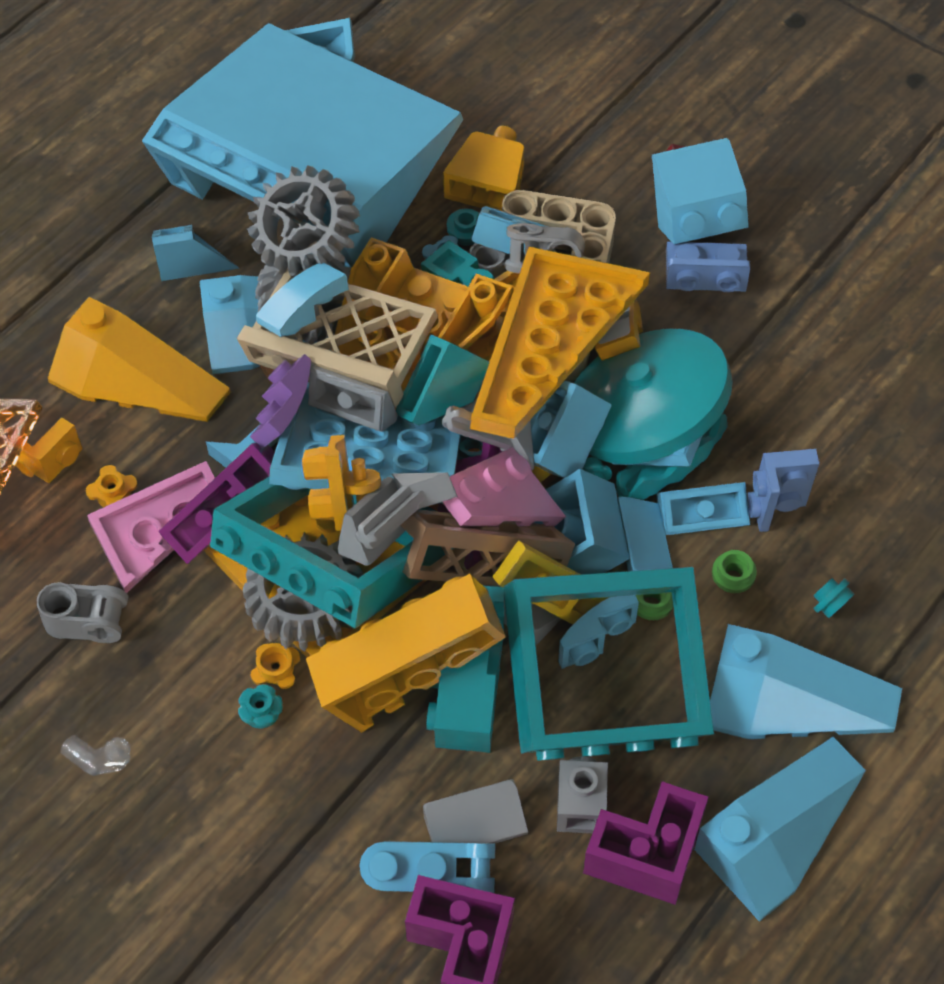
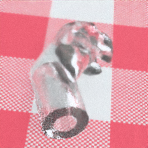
(100, 760)

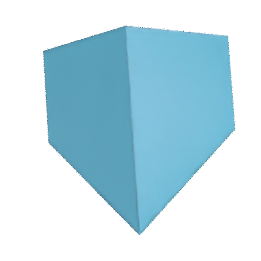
(185, 254)

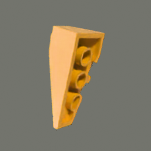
(121, 362)

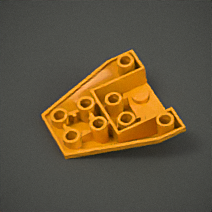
(461, 309)

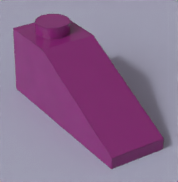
(192, 526)

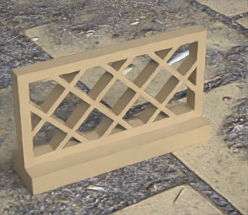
(271, 350)

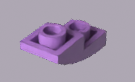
(283, 399)

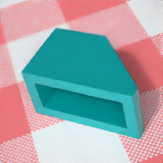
(441, 380)

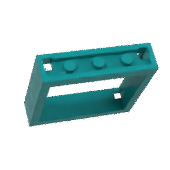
(242, 538)
(518, 600)

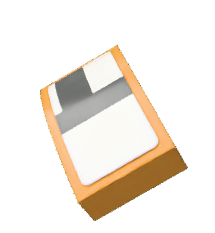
(622, 335)

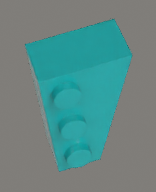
(468, 696)

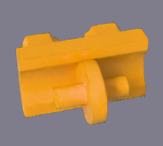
(333, 465)

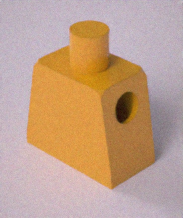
(485, 169)

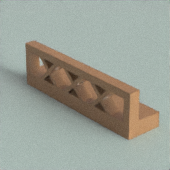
(443, 530)

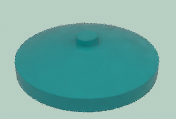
(658, 395)

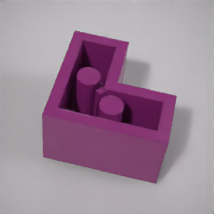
(649, 855)
(466, 923)

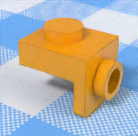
(51, 453)

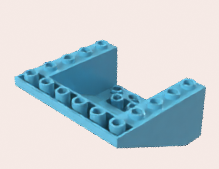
(301, 106)

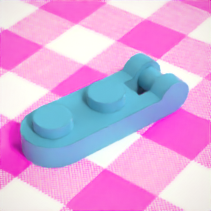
(397, 864)

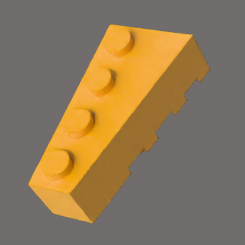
(404, 651)

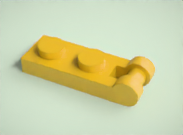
(529, 563)

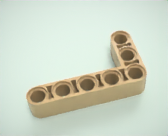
(590, 218)

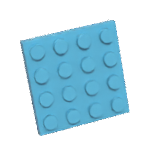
(397, 449)

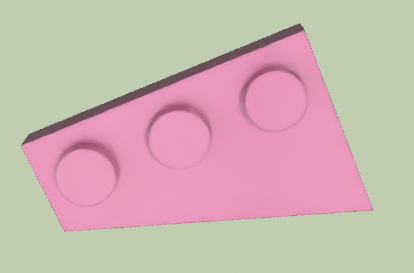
(501, 491)
(132, 524)

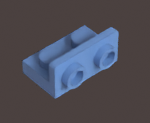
(707, 266)
(781, 484)

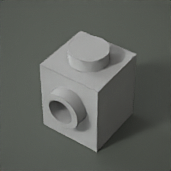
(581, 794)

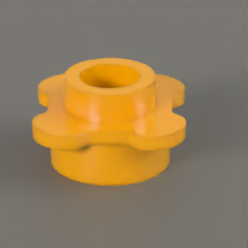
(110, 476)
(275, 653)

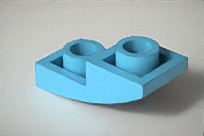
(295, 301)
(586, 636)

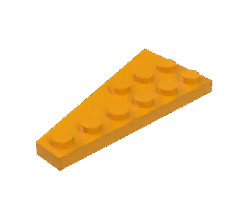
(550, 326)

